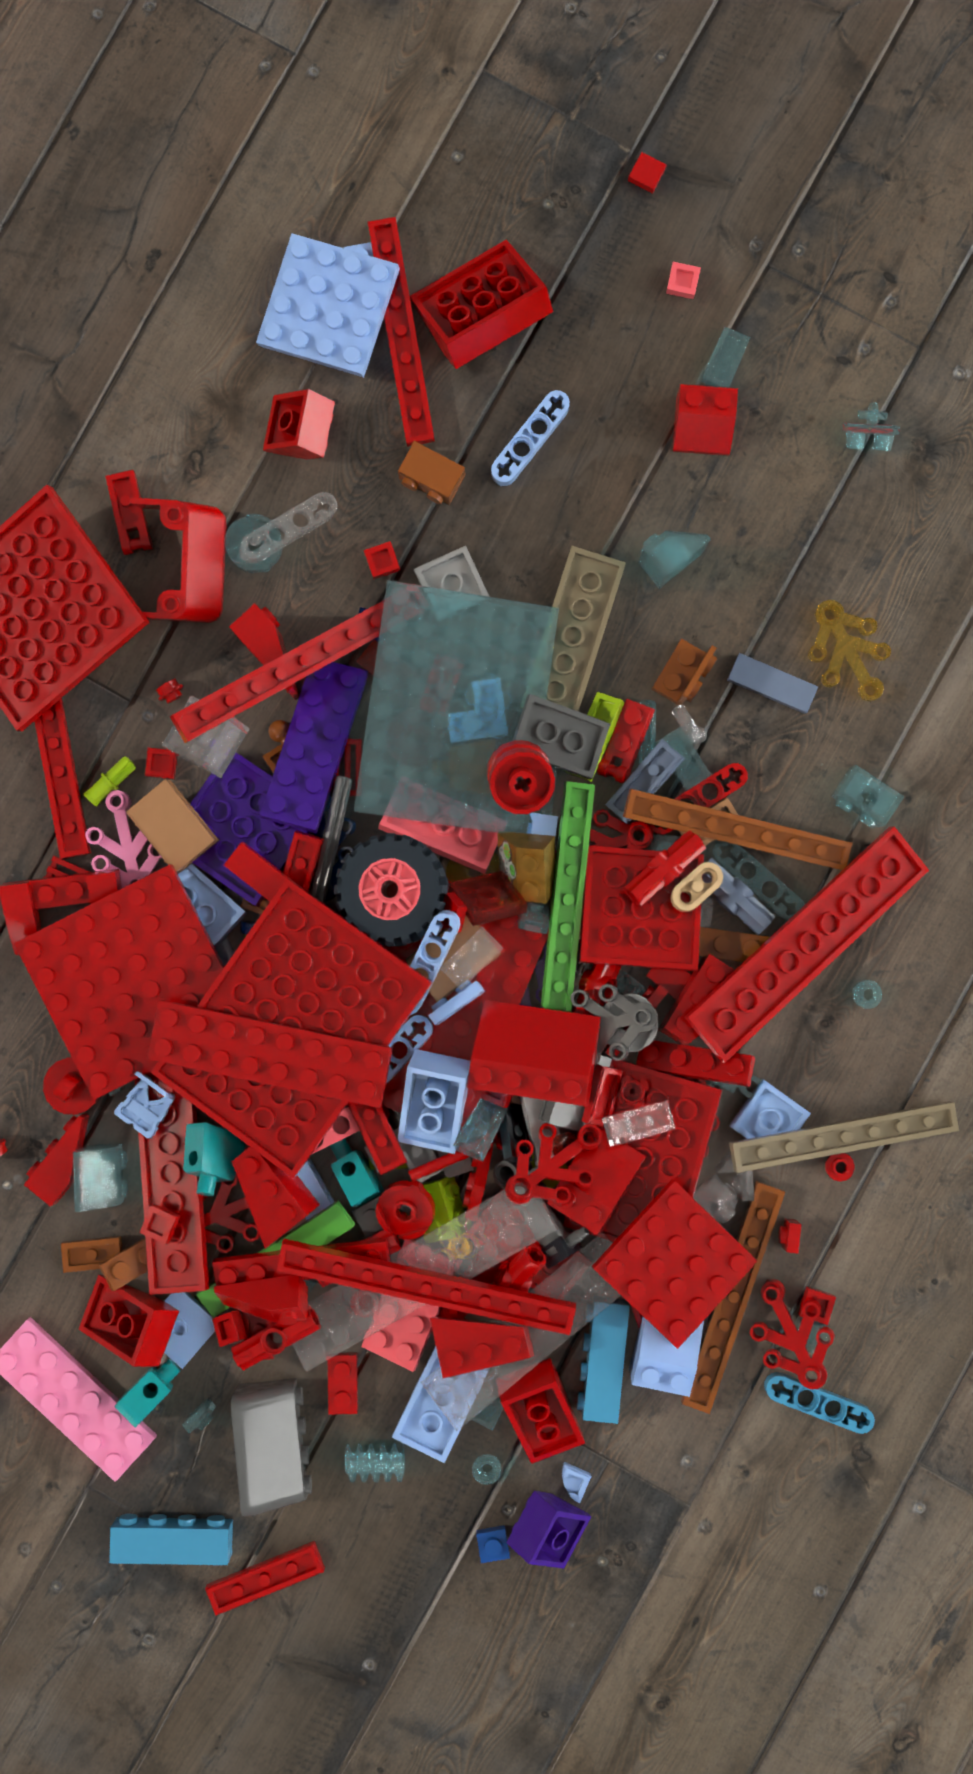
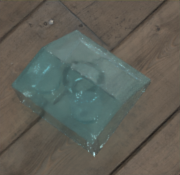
(670, 554)
(99, 1176)

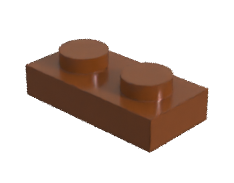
(88, 1253)
(125, 1265)

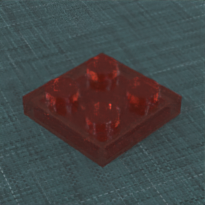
(489, 897)

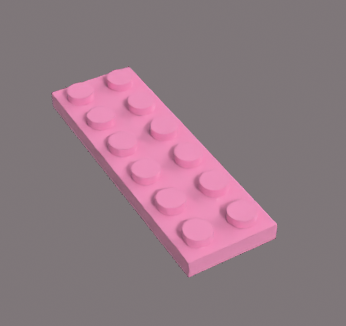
(72, 1399)

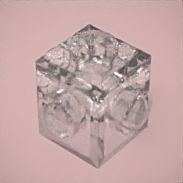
(717, 1198)

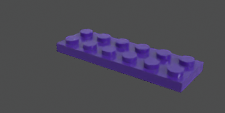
(314, 746)

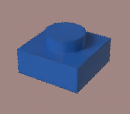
(493, 1544)

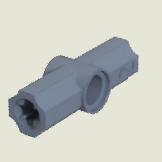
(739, 901)

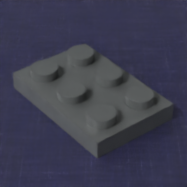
(565, 735)

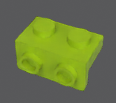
(446, 1199)

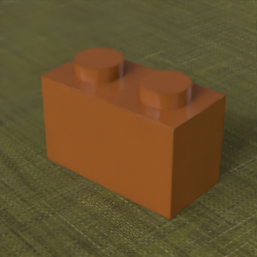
(431, 474)

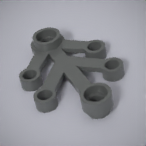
(611, 1023)

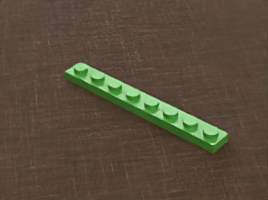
(567, 896)

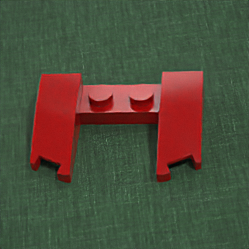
(23, 898)

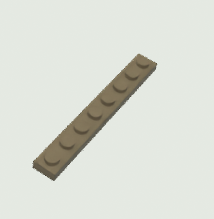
(843, 1136)

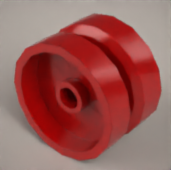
(525, 793)

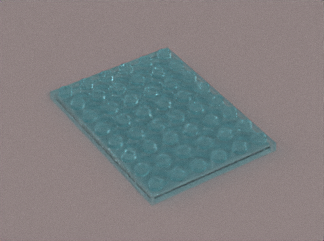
(445, 699)

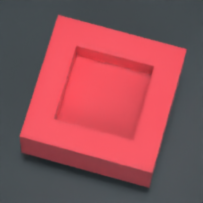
(683, 280)

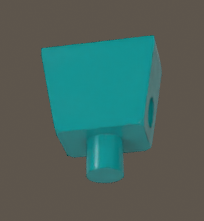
(210, 1155)
(361, 1185)
(139, 1400)

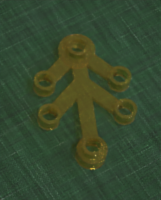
(846, 646)

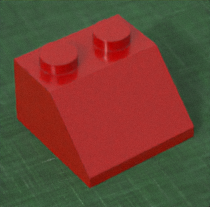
(705, 419)
(299, 424)

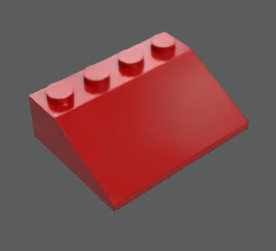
(482, 303)
(534, 1053)

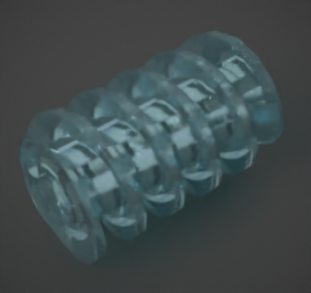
(374, 1463)

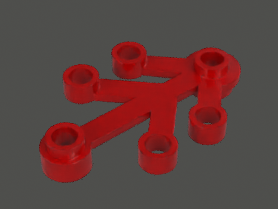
(626, 829)
(550, 1167)
(221, 1214)
(794, 1339)

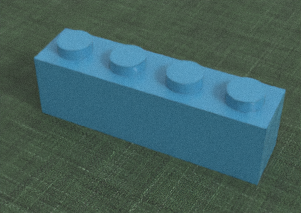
(604, 1364)
(171, 1540)

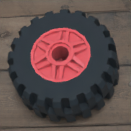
(368, 874)

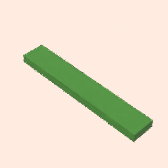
(317, 1231)

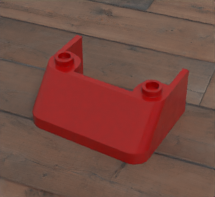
(201, 564)

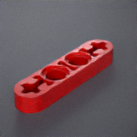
(695, 793)

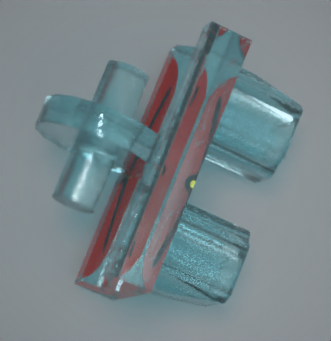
(883, 433)

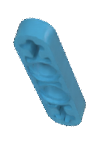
(817, 1406)

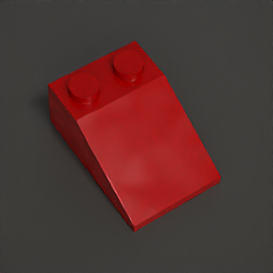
(260, 635)
(613, 1173)
(129, 1323)
(542, 1413)

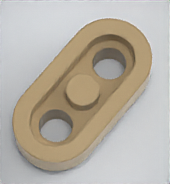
(696, 888)

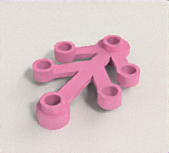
(128, 849)

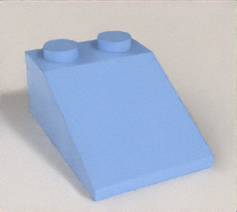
(433, 1100)
(660, 1364)

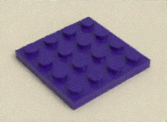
(232, 812)

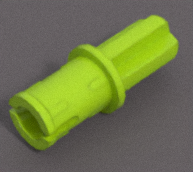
(110, 781)

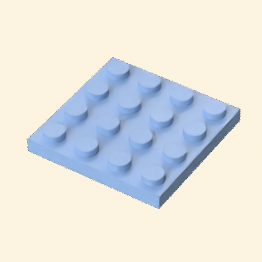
(328, 305)

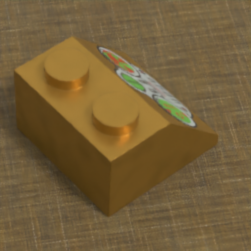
(528, 864)

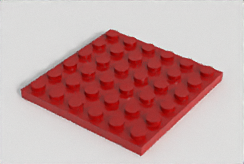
(57, 608)
(112, 966)

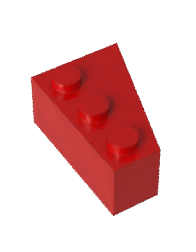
(702, 982)
(272, 1195)
(478, 1345)

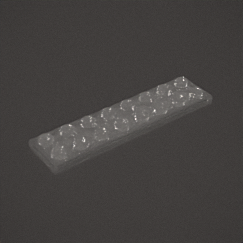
(575, 1281)

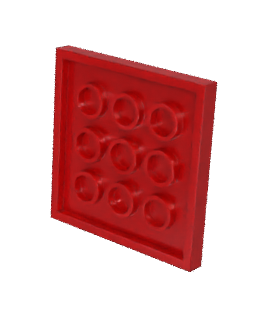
(631, 935)
(674, 1263)

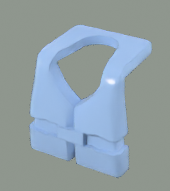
(142, 1112)

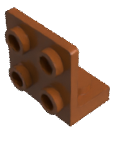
(682, 672)

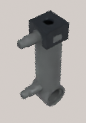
(559, 1243)

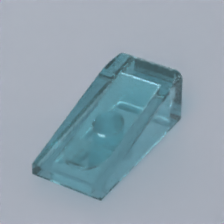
(480, 1130)

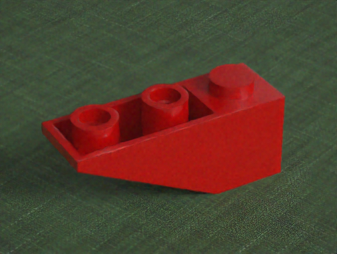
(56, 1172)

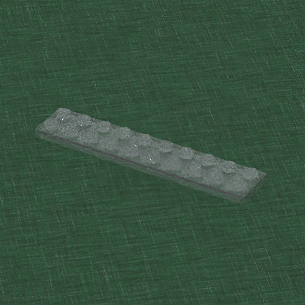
(456, 1249)

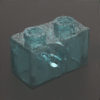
(882, 797)

